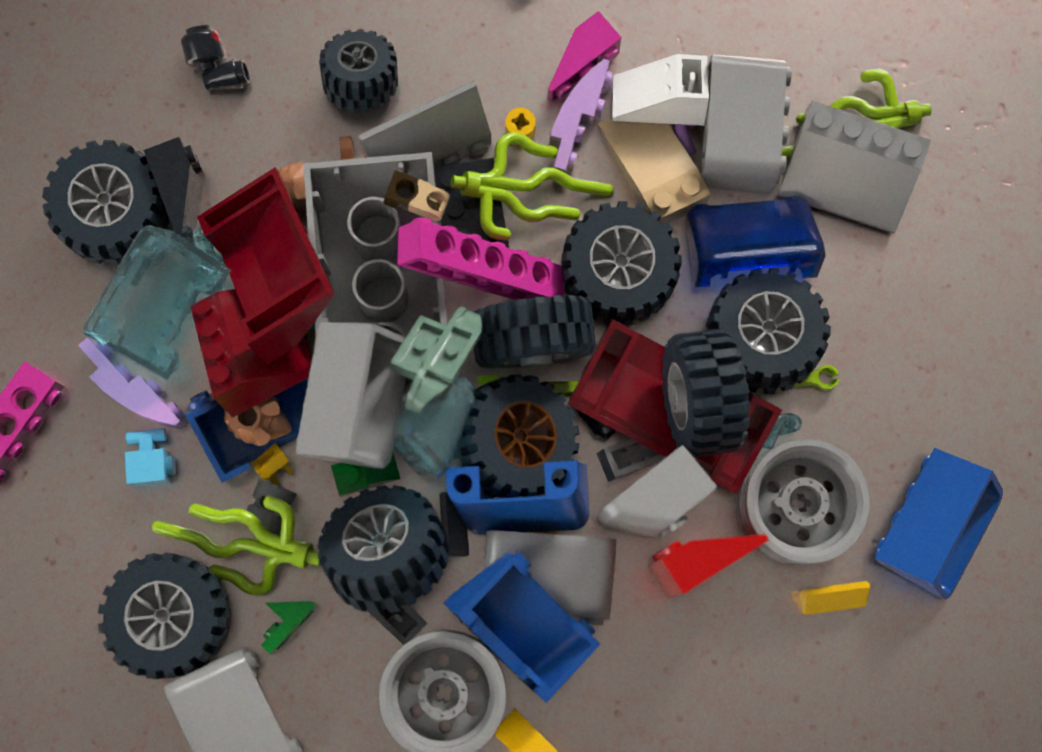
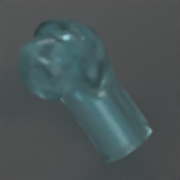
(203, 244)
(785, 424)

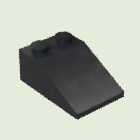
(178, 182)

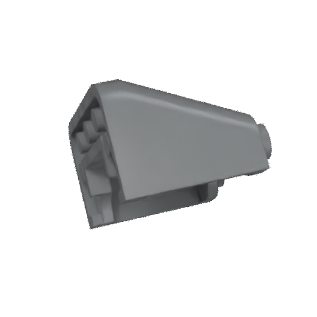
(569, 568)
(226, 708)

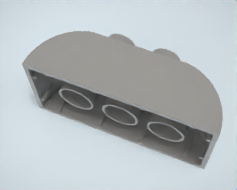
(359, 245)

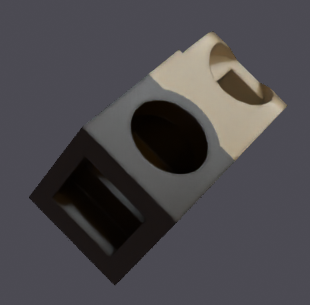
(416, 196)

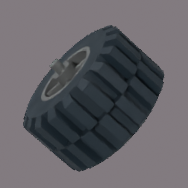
(359, 70)

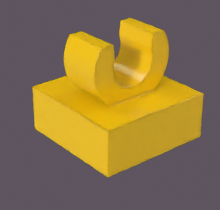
(270, 462)

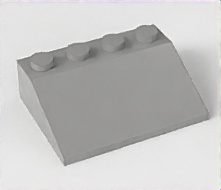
(445, 126)
(853, 166)

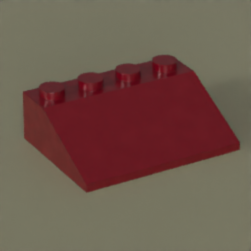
(234, 370)

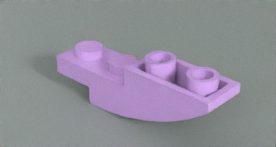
(579, 109)
(138, 395)

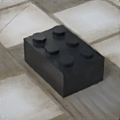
(464, 211)

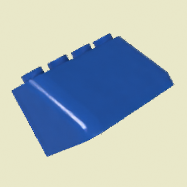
(941, 522)

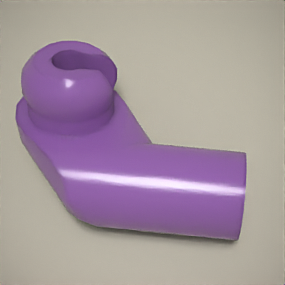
(684, 137)

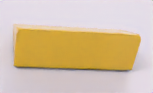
(835, 597)

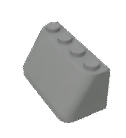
(352, 395)

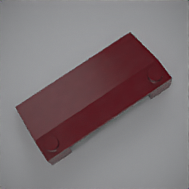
(269, 264)
(625, 393)

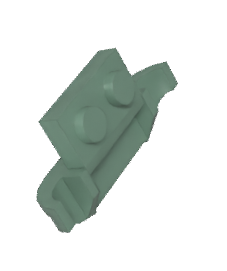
(435, 355)

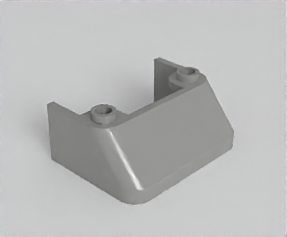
(659, 498)

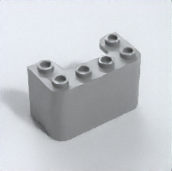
(745, 123)

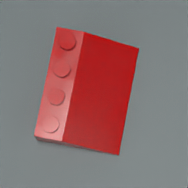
(685, 566)

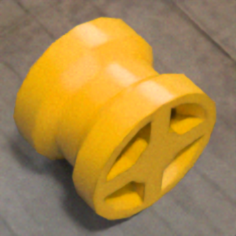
(523, 116)

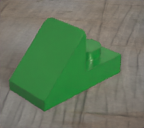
(355, 478)
(293, 617)

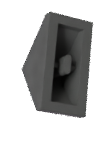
(402, 623)

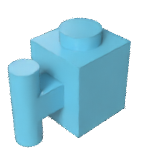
(149, 464)

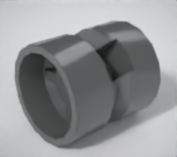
(270, 519)

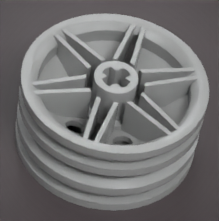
(847, 502)
(420, 656)

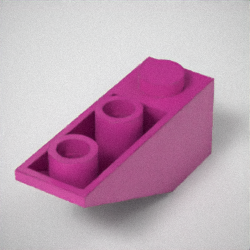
(588, 46)

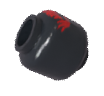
(202, 47)

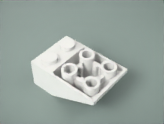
(663, 92)

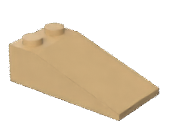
(656, 167)

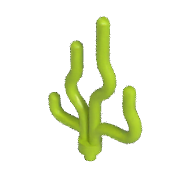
(893, 115)
(493, 186)
(275, 547)

